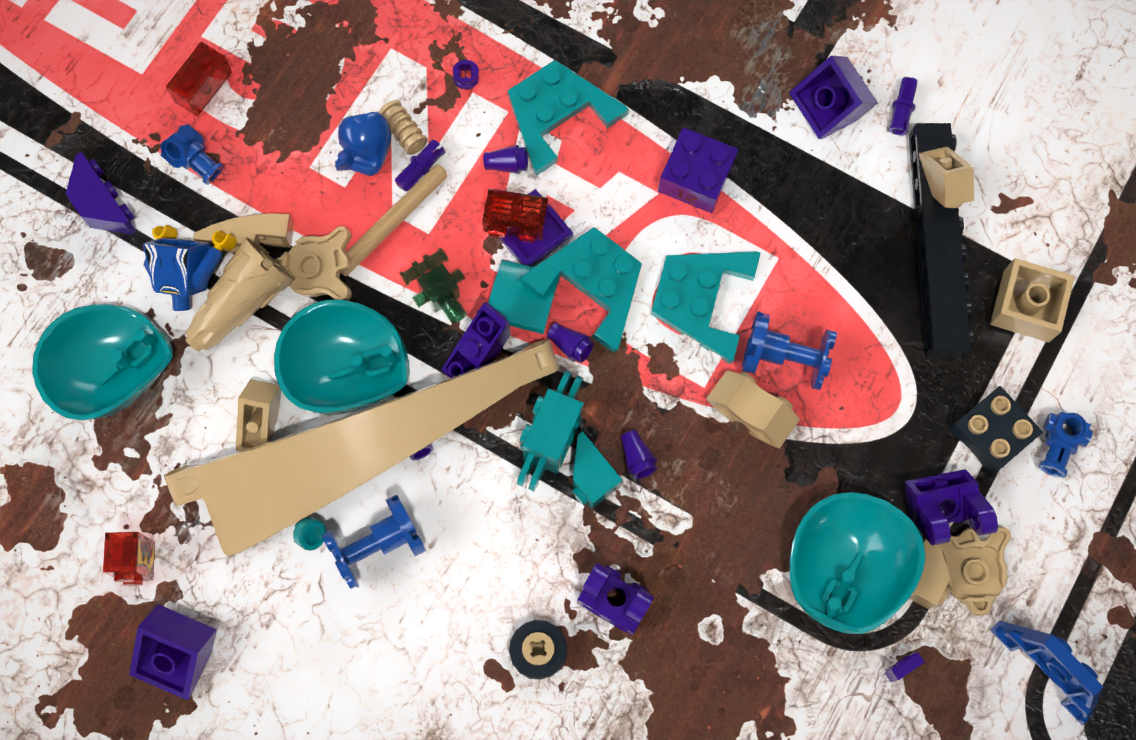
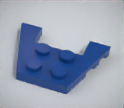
(1057, 662)

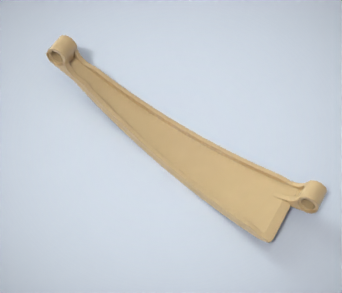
(294, 476)

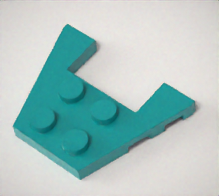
(551, 99)
(600, 272)
(690, 292)

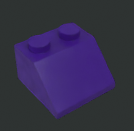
(833, 96)
(171, 651)

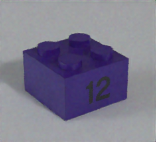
(697, 170)

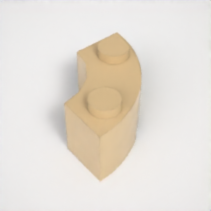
(763, 414)

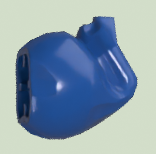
(364, 143)

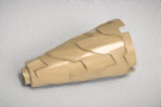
(246, 285)

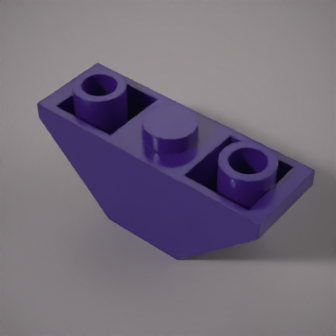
(96, 199)
(479, 343)

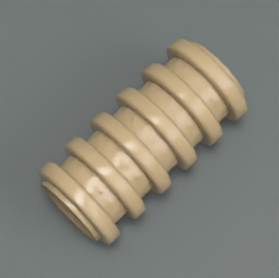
(403, 127)

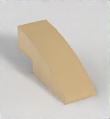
(262, 228)

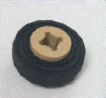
(546, 657)

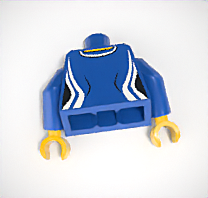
(183, 265)

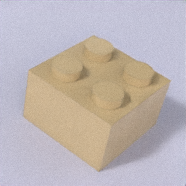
(1032, 300)

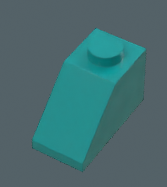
(592, 475)

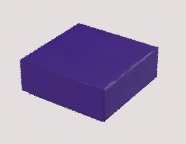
(904, 667)

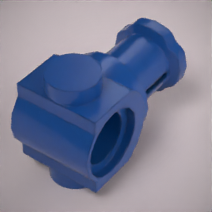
(187, 150)
(1061, 444)

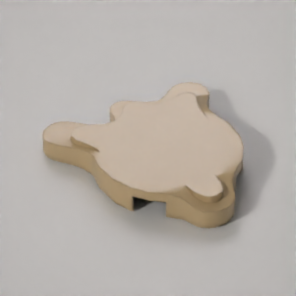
(318, 264)
(976, 568)

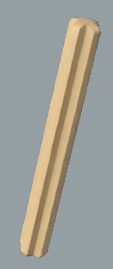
(395, 216)

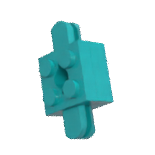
(552, 431)

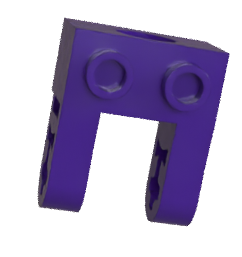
(960, 504)
(594, 599)

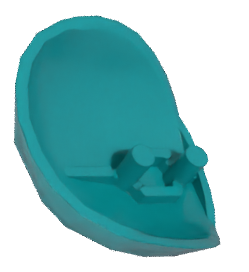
(339, 358)
(98, 360)
(855, 562)

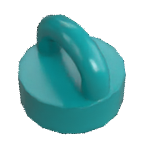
(308, 533)

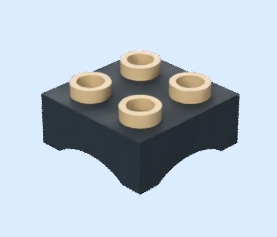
(996, 430)

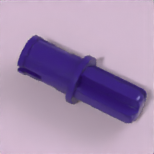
(903, 106)
(419, 165)

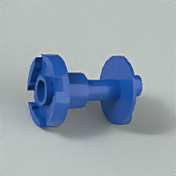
(776, 348)
(385, 536)

